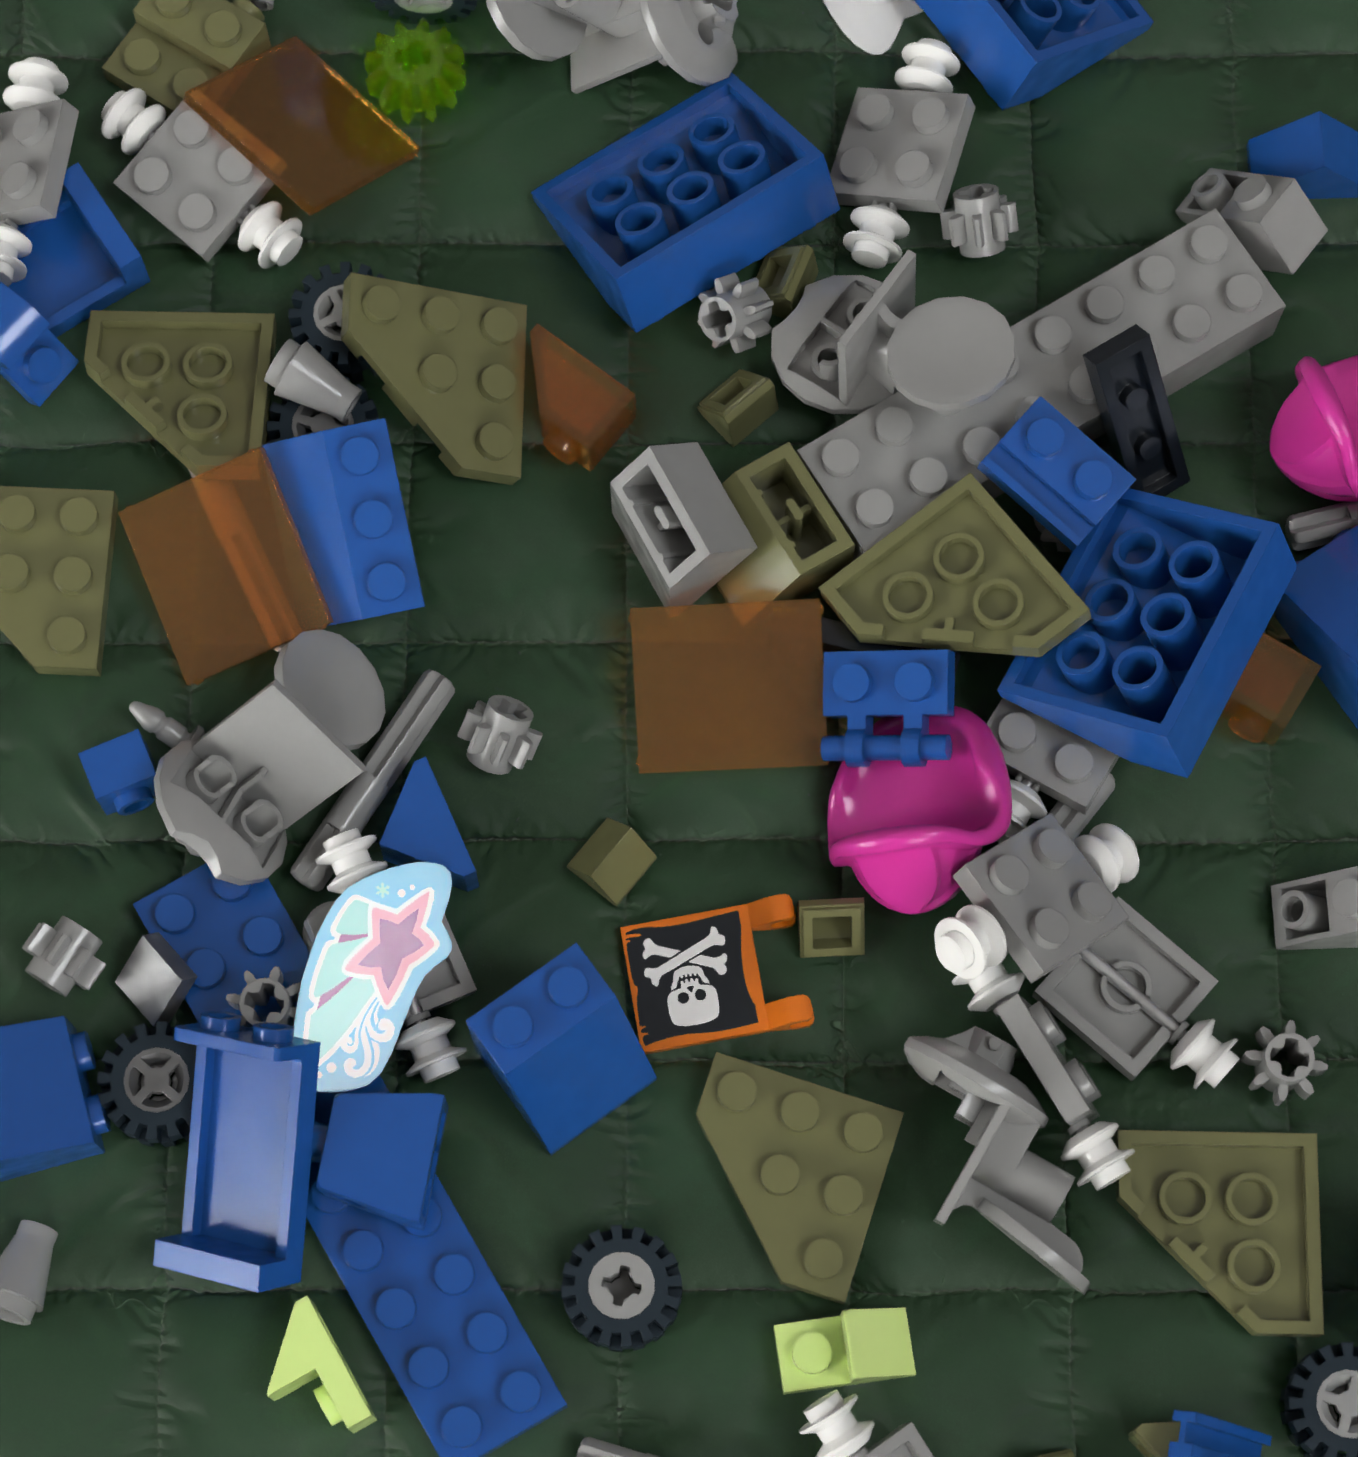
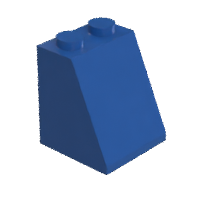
(1322, 616)
(561, 1048)
(47, 1097)

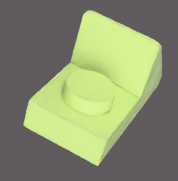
(844, 1349)
(311, 1353)

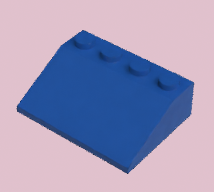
(1033, 45)
(688, 200)
(1173, 623)

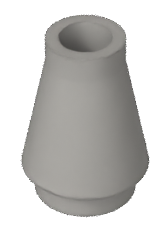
(310, 380)
(25, 1272)

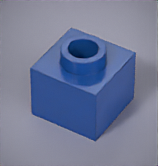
(121, 773)

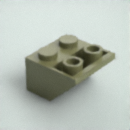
(792, 526)

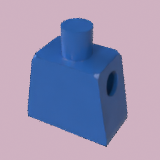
(381, 1153)

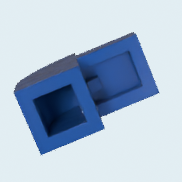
(29, 351)

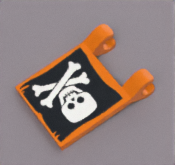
(701, 978)

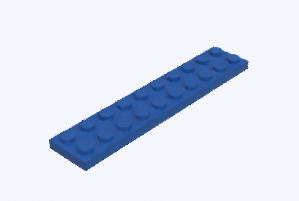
(417, 1290)

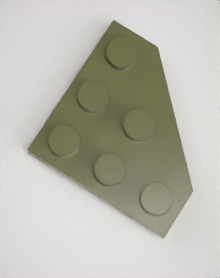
(446, 365)
(188, 377)
(56, 575)
(957, 582)
(800, 1167)
(1236, 1218)

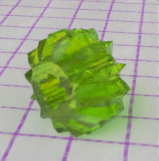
(394, 76)

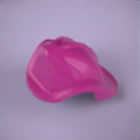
(1318, 430)
(920, 825)

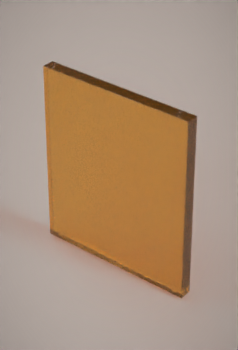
(301, 125)
(225, 566)
(728, 685)

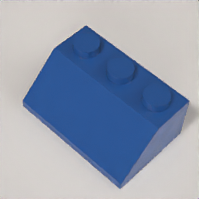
(350, 518)

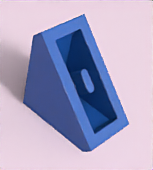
(1314, 152)
(425, 830)

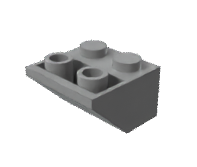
(679, 521)

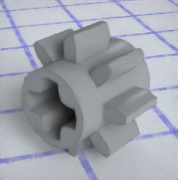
(979, 220)
(735, 312)
(499, 734)
(64, 956)
(258, 993)
(1299, 1053)

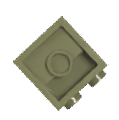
(185, 45)

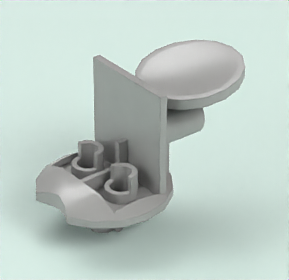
(623, 35)
(866, 340)
(272, 758)
(1001, 1176)

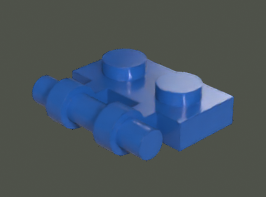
(888, 685)

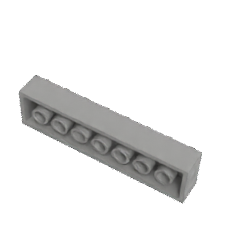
(1188, 291)

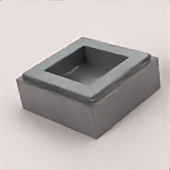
(156, 978)

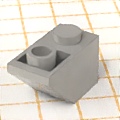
(1264, 213)
(1317, 911)

